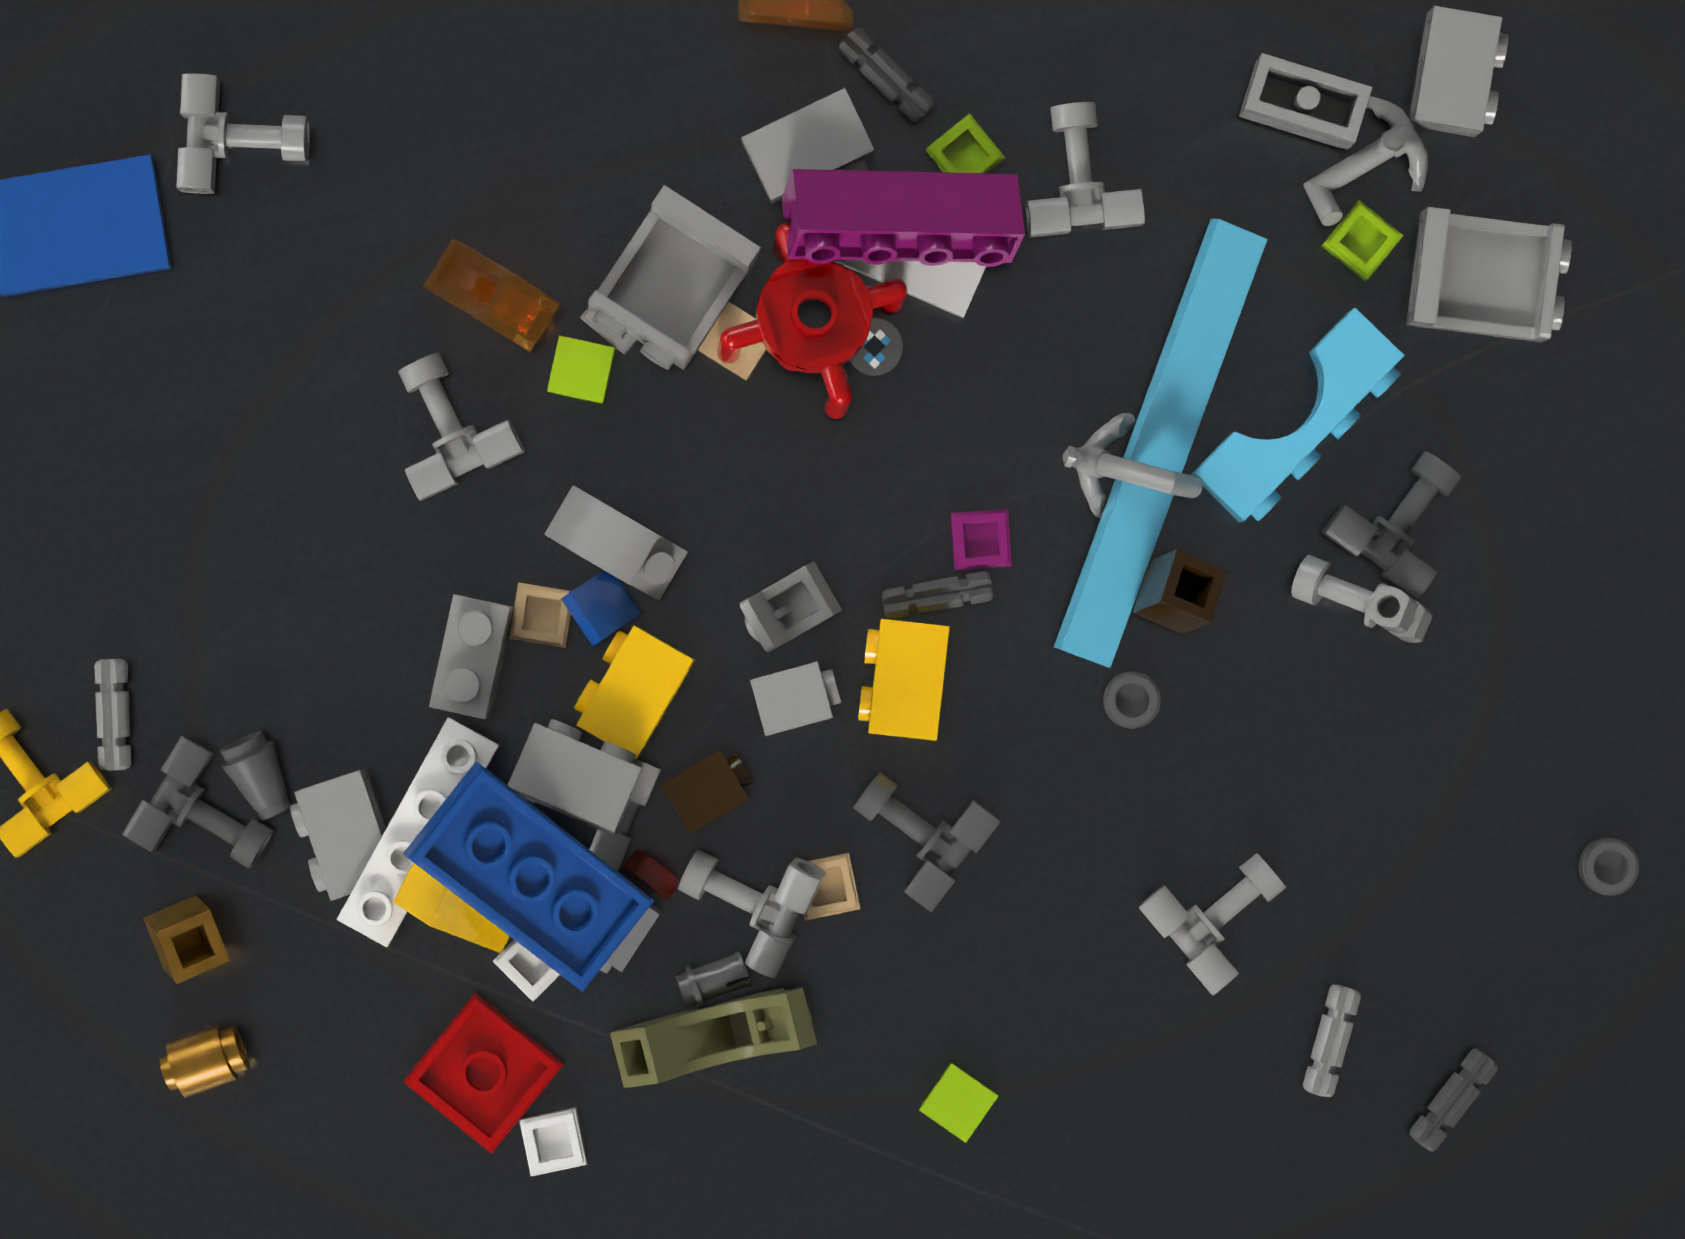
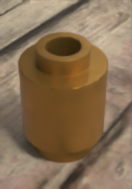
(204, 1060)

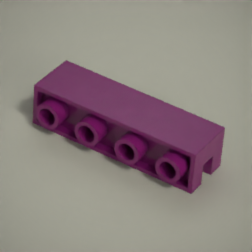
(903, 216)

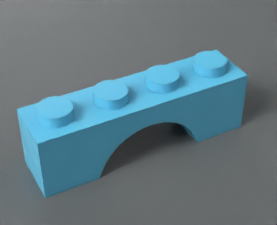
(1348, 366)

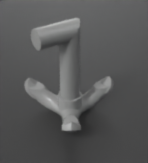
(1394, 142)
(1096, 462)

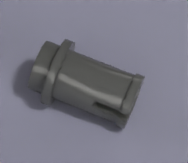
(712, 980)

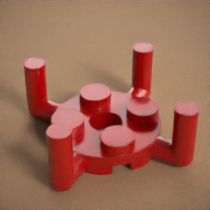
(806, 348)

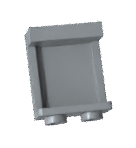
(1487, 276)
(673, 280)

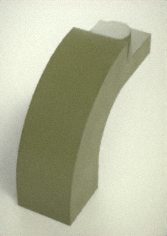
(713, 1036)

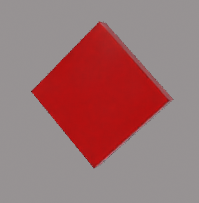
(483, 1072)

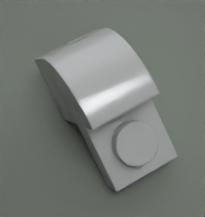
(615, 543)

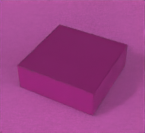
(981, 539)

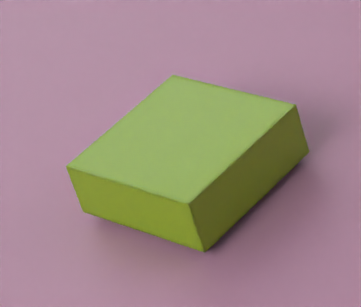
(965, 149)
(1362, 240)
(581, 369)
(958, 1102)

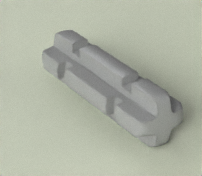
(112, 714)
(1332, 1040)

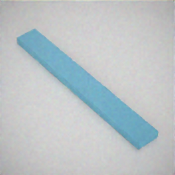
(1161, 439)

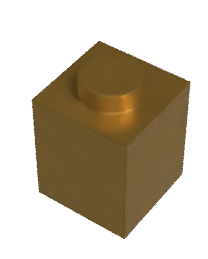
(186, 939)

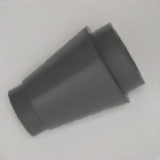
(257, 774)

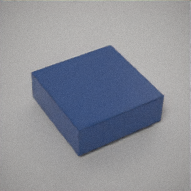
(601, 607)

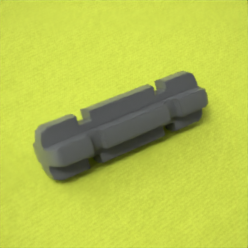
(886, 75)
(937, 595)
(1453, 1100)

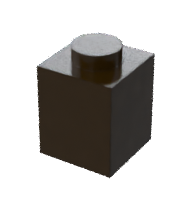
(1180, 591)
(708, 789)

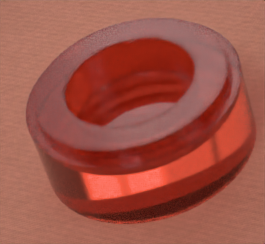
(652, 874)

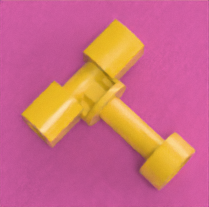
(45, 798)

